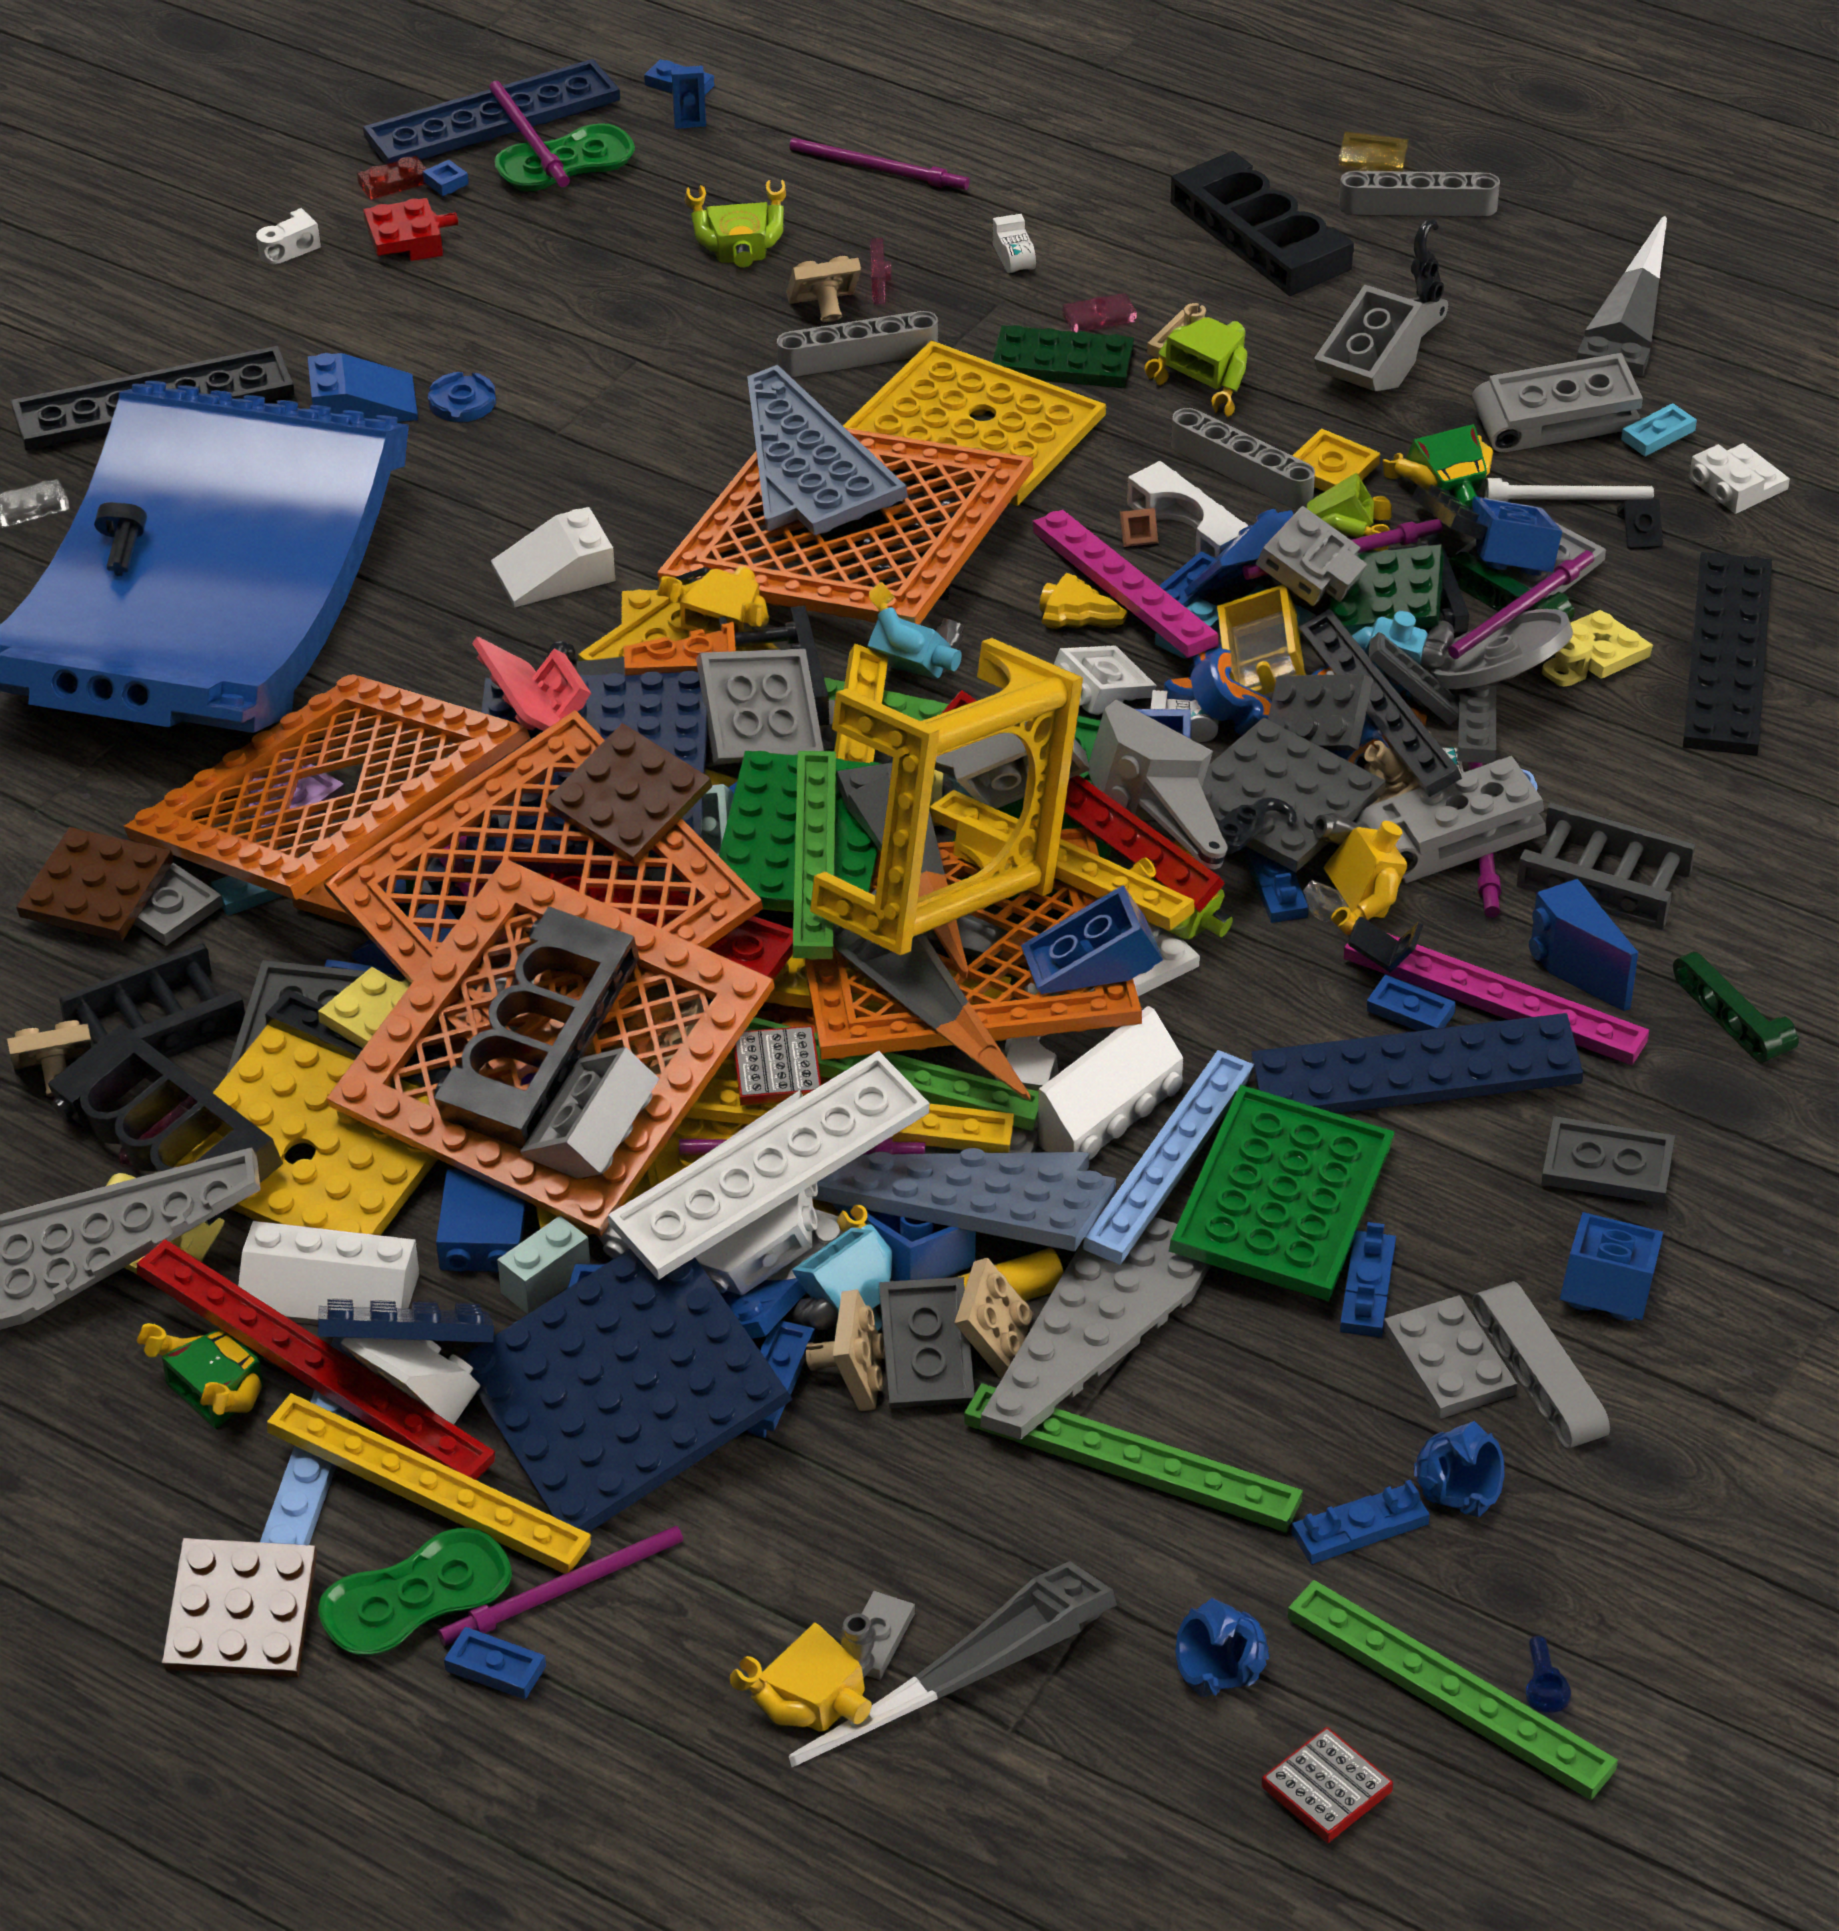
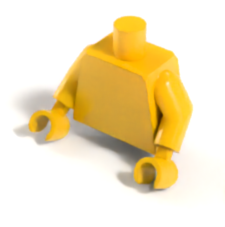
(718, 596)

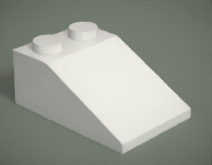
(556, 559)
(419, 1372)

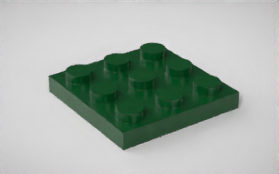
(1394, 583)

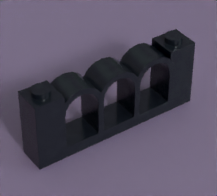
(1312, 260)
(559, 943)
(120, 1064)

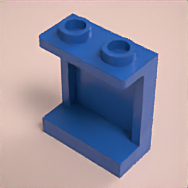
(477, 1223)

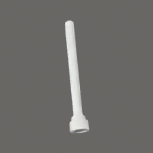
(1502, 491)

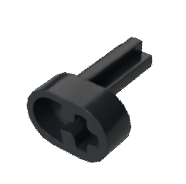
(125, 524)

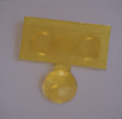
(1373, 152)

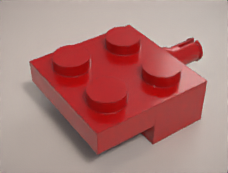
(408, 228)

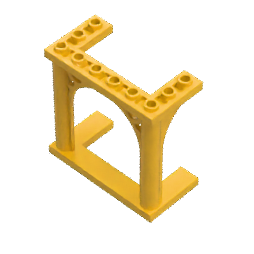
(1008, 864)

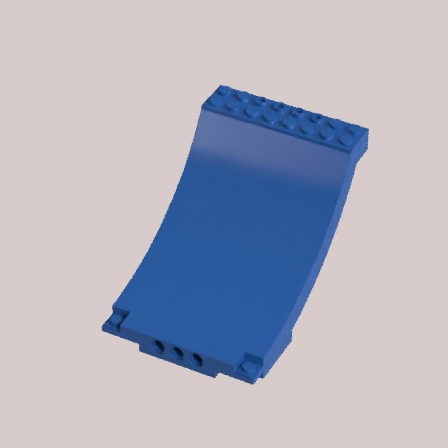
(237, 569)

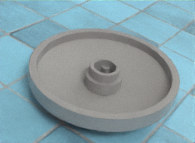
(1508, 651)

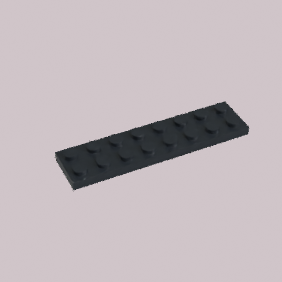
(89, 408)
(1728, 654)

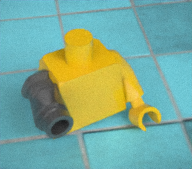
(1363, 868)
(814, 1677)

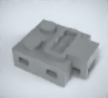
(1312, 558)

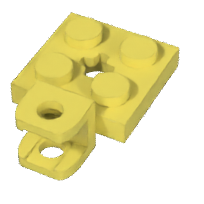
(1598, 646)

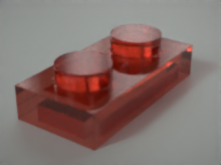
(392, 177)

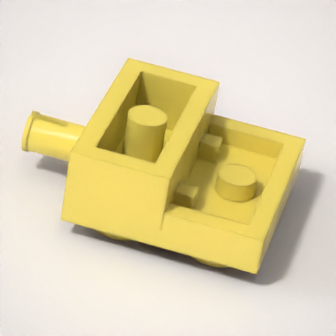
(363, 1006)

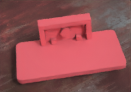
(537, 696)

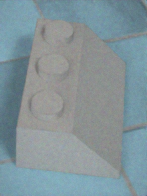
(591, 1113)

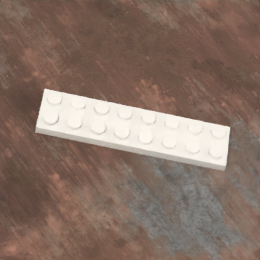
(768, 1164)

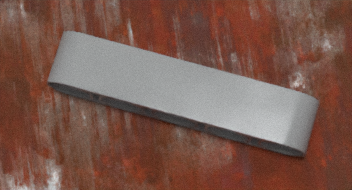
(1419, 193)
(855, 343)
(1242, 458)
(1541, 1365)

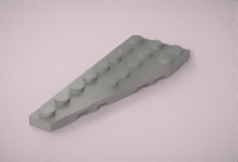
(87, 1236)
(1090, 1325)

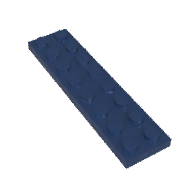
(482, 117)
(1423, 1065)

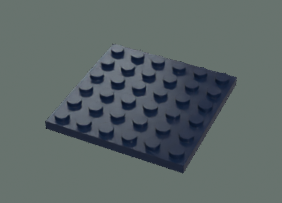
(622, 1385)

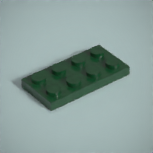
(1065, 355)

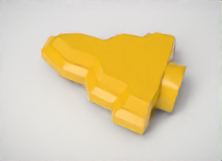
(1077, 605)

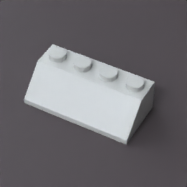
(1109, 1088)
(305, 1266)

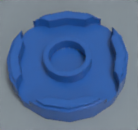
(461, 397)

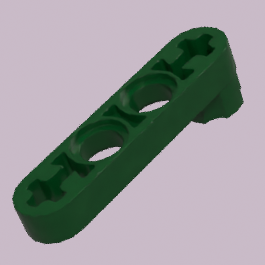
(1471, 578)
(1732, 1011)

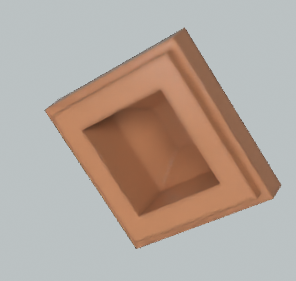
(1138, 527)

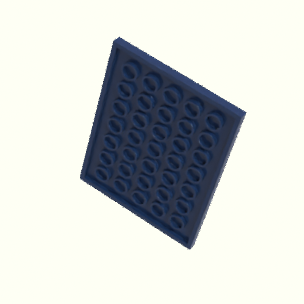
(654, 704)

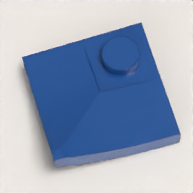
(764, 1304)

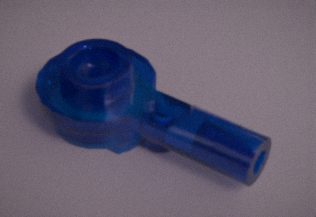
(1548, 1687)

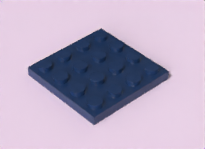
(421, 1322)

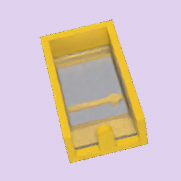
(1262, 638)

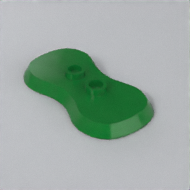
(582, 151)
(445, 1576)

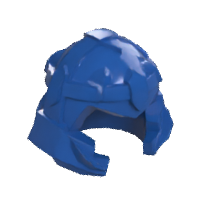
(1461, 1469)
(1220, 1648)

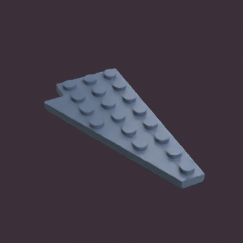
(810, 462)
(1007, 1195)

